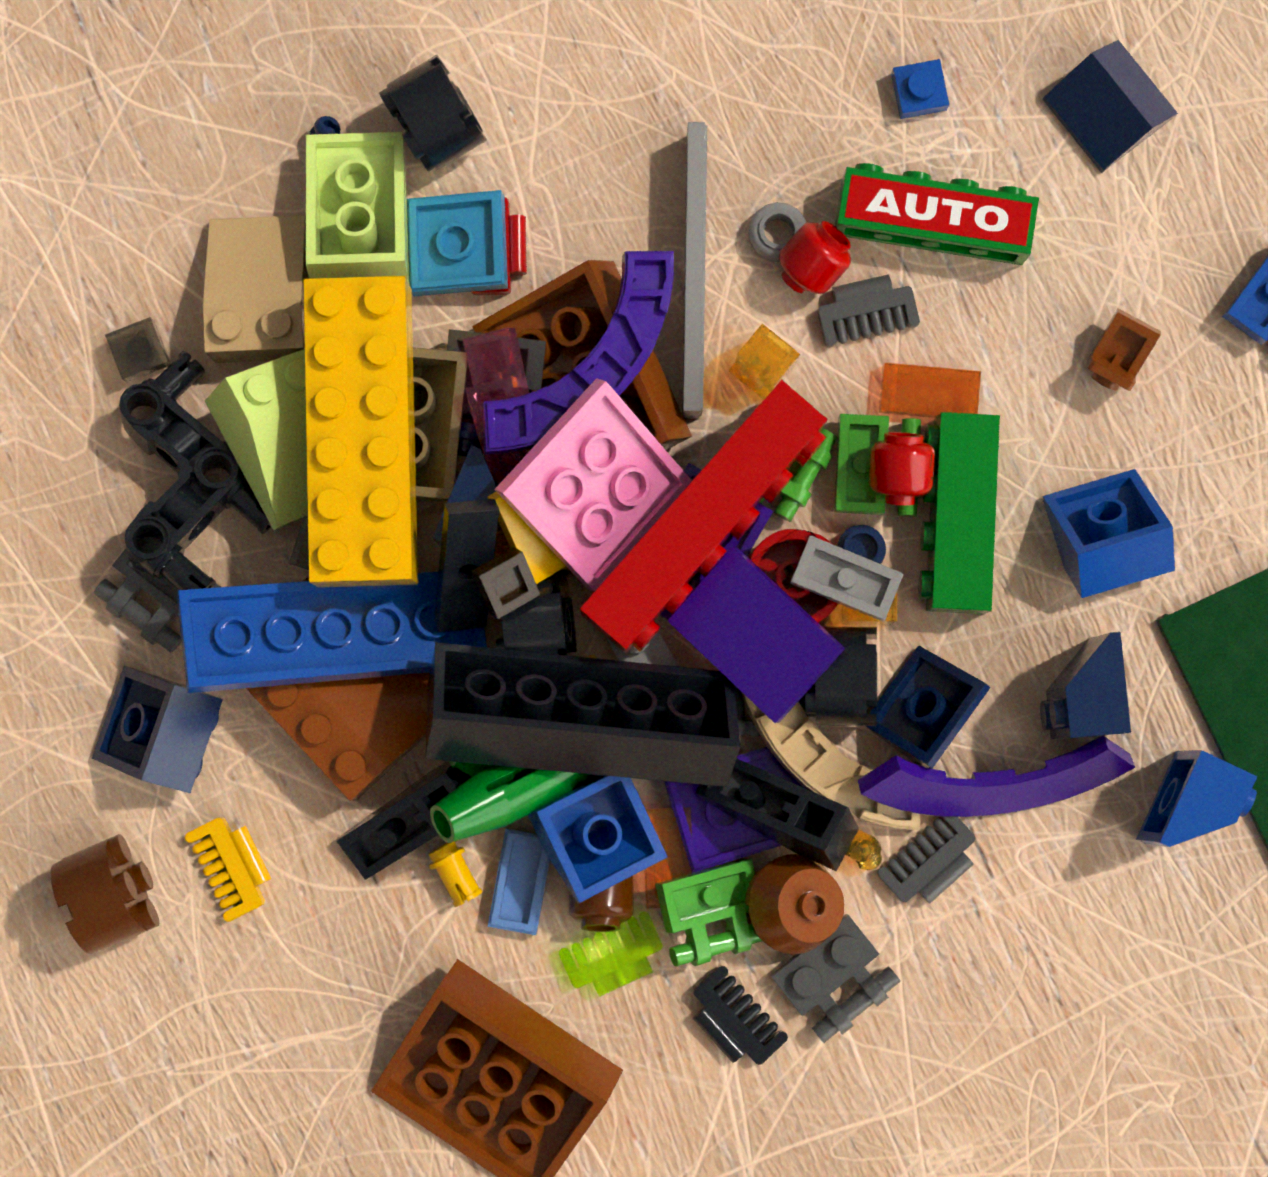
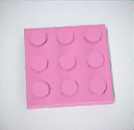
(594, 484)

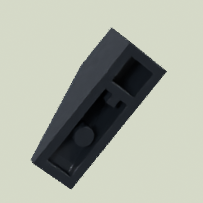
(785, 813)
(400, 823)

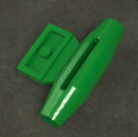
(497, 798)

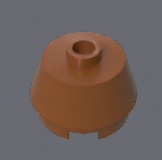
(794, 904)

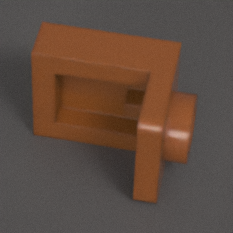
(1122, 351)

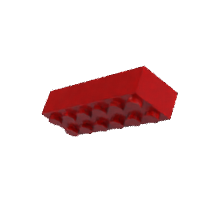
(703, 517)

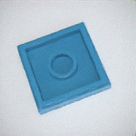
(457, 243)

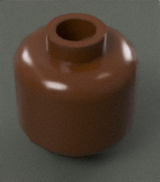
(606, 909)

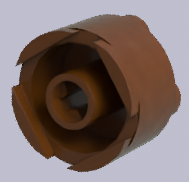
(104, 894)

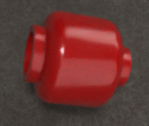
(815, 257)
(901, 467)

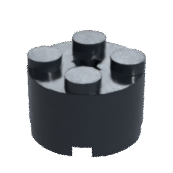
(433, 114)
(542, 623)
(849, 683)

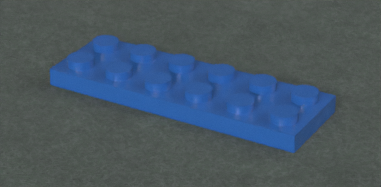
(309, 633)

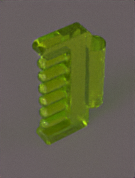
(613, 968)

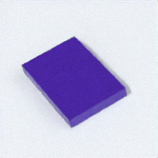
(756, 634)
(715, 834)

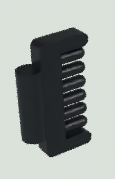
(726, 1028)

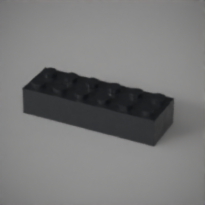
(581, 715)

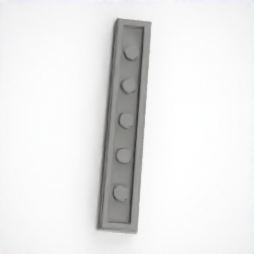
(694, 270)

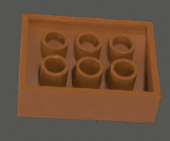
(572, 318)
(352, 725)
(496, 1078)

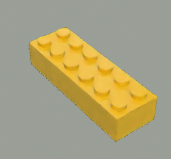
(360, 432)

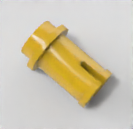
(454, 873)

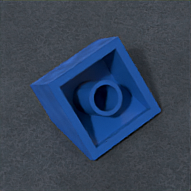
(1110, 533)
(1197, 798)
(597, 835)

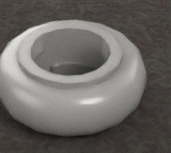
(769, 213)

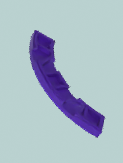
(617, 358)
(996, 792)

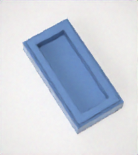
(519, 883)

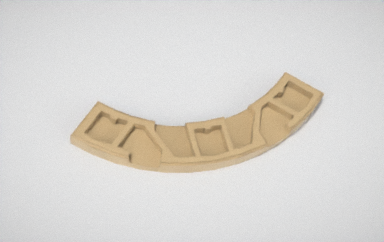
(821, 767)

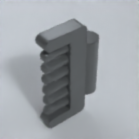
(866, 298)
(938, 870)

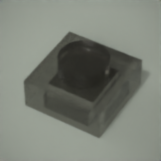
(138, 349)

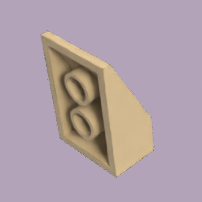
(254, 288)

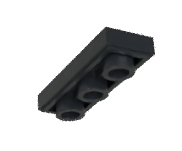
(466, 544)

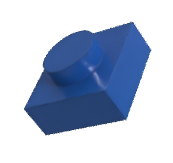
(920, 89)

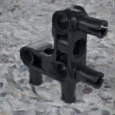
(192, 500)

